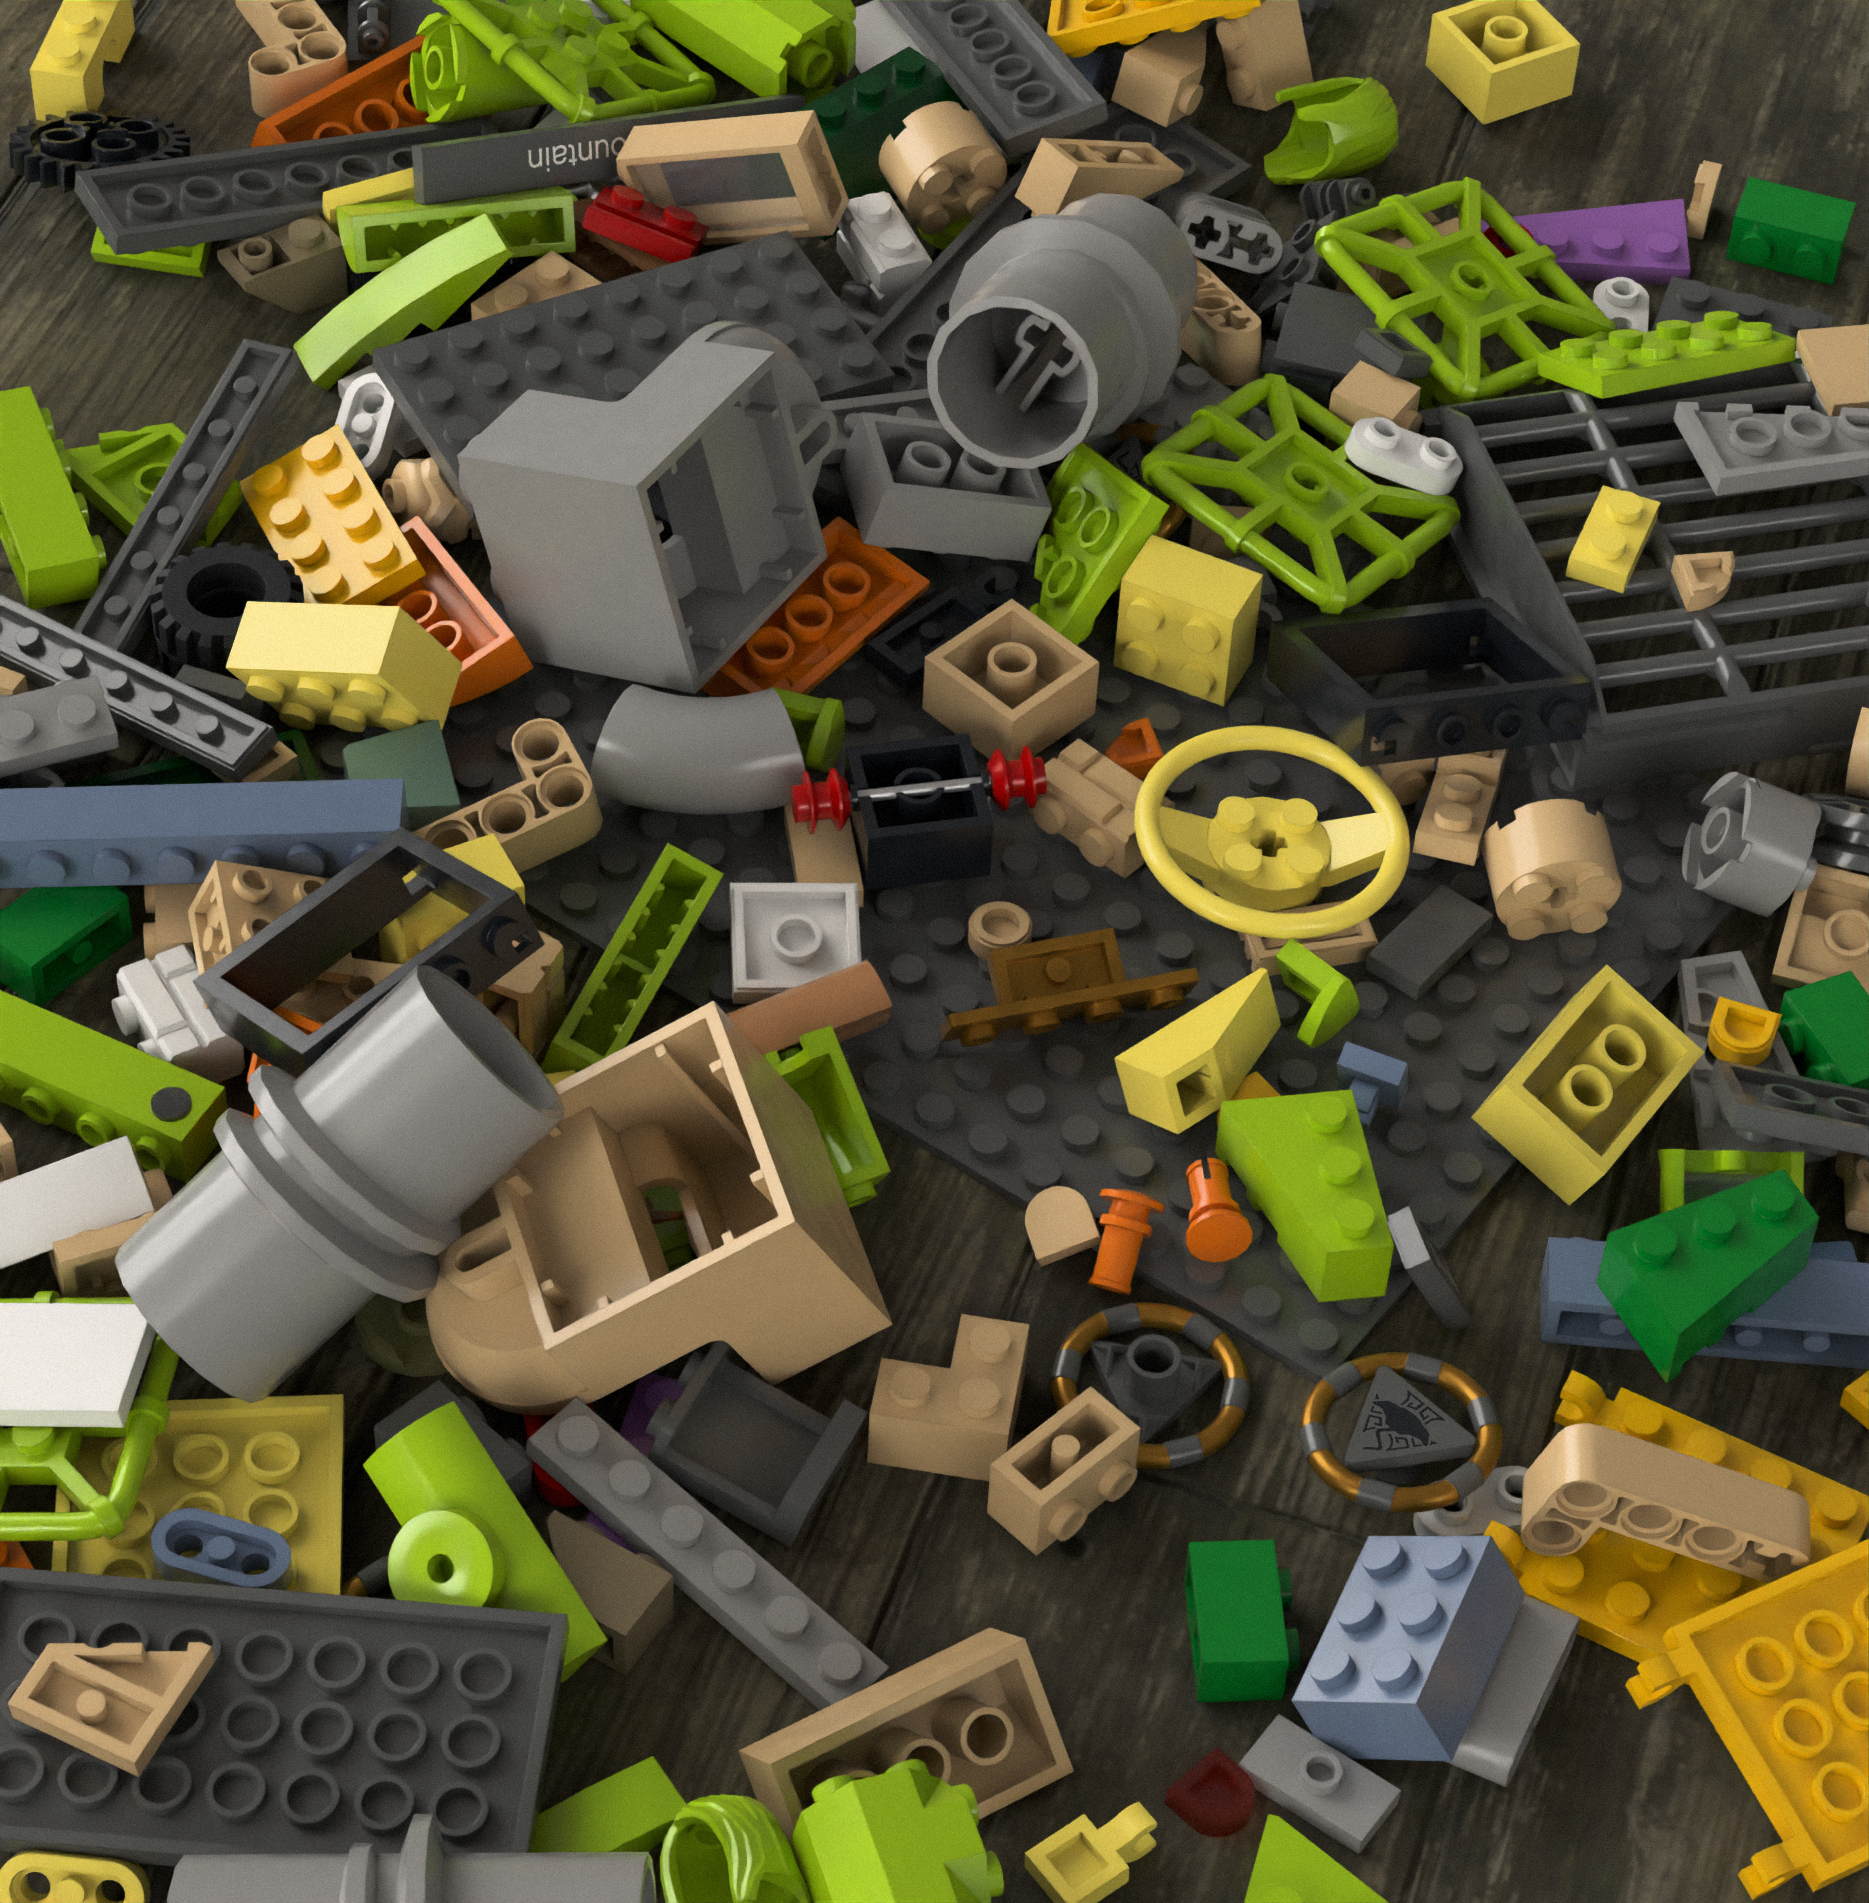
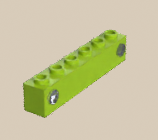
(106, 1089)

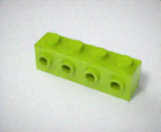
(39, 513)

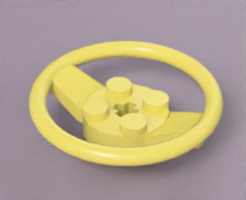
(1271, 850)

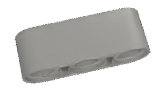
(1517, 1691)

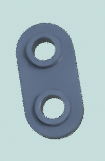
(226, 1551)

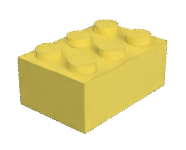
(343, 665)
(1588, 1085)

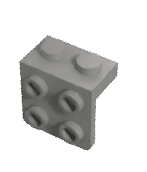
(55, 727)

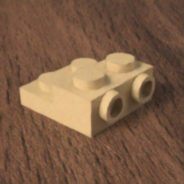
(1826, 930)

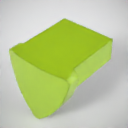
(818, 727)
(1321, 985)

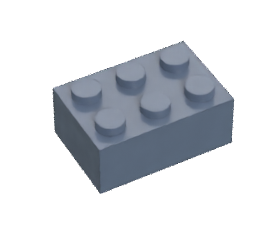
(1409, 1647)

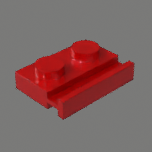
(628, 219)

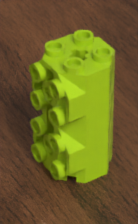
(765, 43)
(895, 1841)

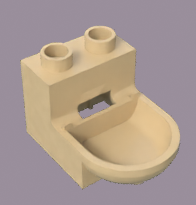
(562, 1268)

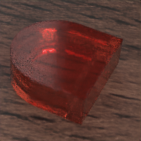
(1213, 1796)

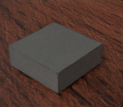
(1393, 352)

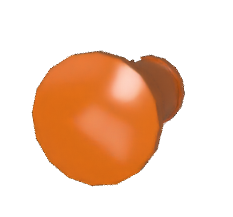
(1216, 1221)
(1122, 1238)

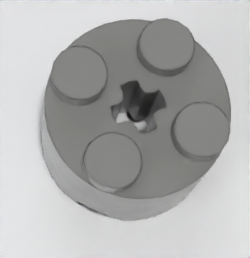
(1752, 844)

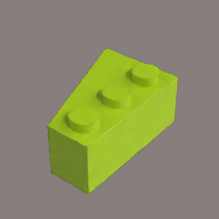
(1316, 1186)

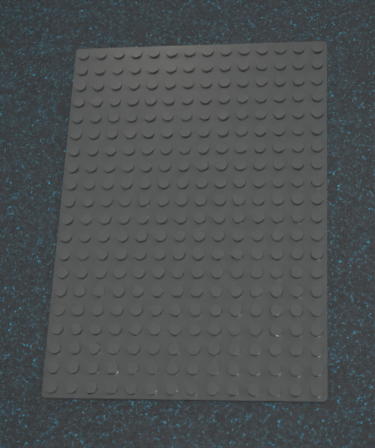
(1052, 1102)

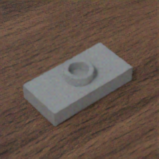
(1319, 1784)

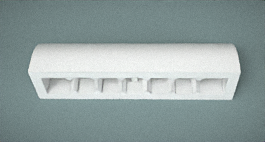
(71, 1197)

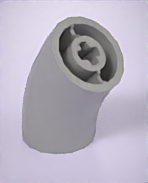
(697, 752)

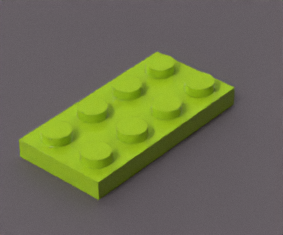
(1666, 356)

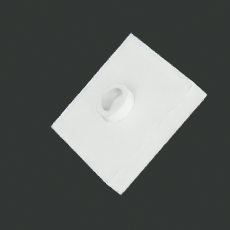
(790, 935)

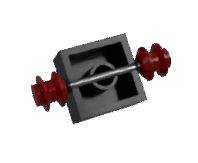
(919, 806)

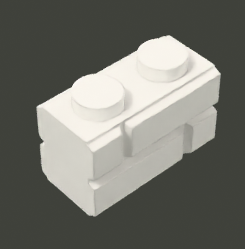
(880, 248)
(170, 1016)

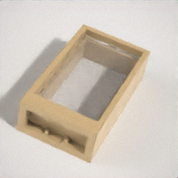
(739, 174)

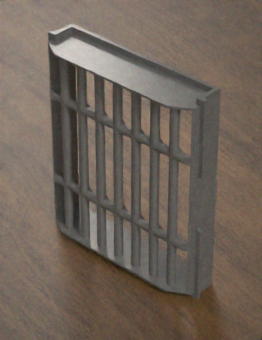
(1583, 435)

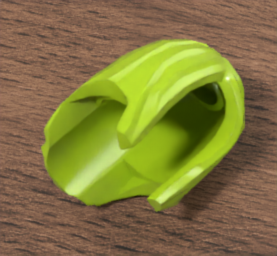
(1335, 131)
(729, 1853)

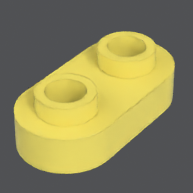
(71, 1878)

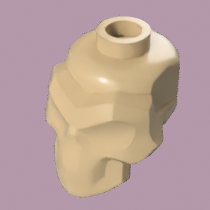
(422, 490)

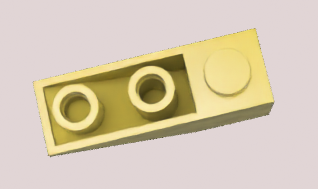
(1201, 1056)

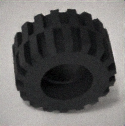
(204, 599)

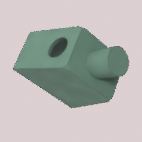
(419, 758)

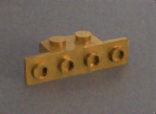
(1062, 980)

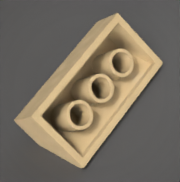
(963, 1711)

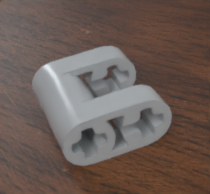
(1215, 241)

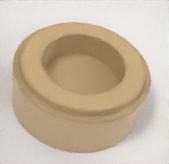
(998, 926)

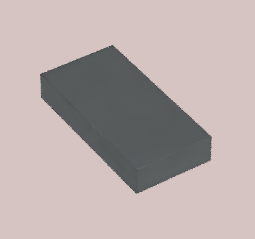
(1429, 941)

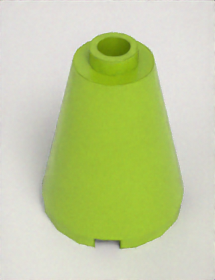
(458, 77)

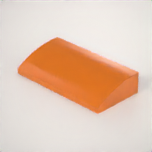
(360, 102)
(459, 618)
(823, 619)

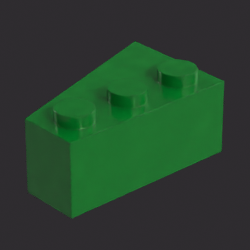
(1705, 1265)

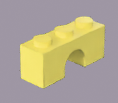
(71, 58)

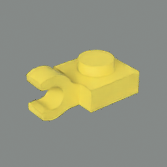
(1091, 1862)

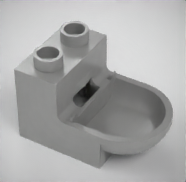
(573, 534)

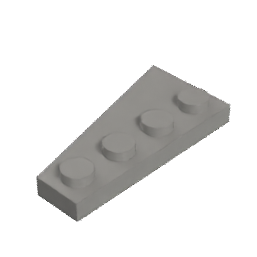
(1769, 451)
(1700, 985)

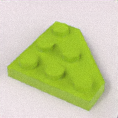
(1092, 539)

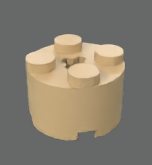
(942, 165)
(1551, 869)

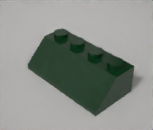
(871, 107)

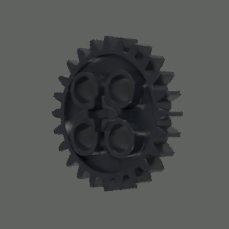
(91, 140)

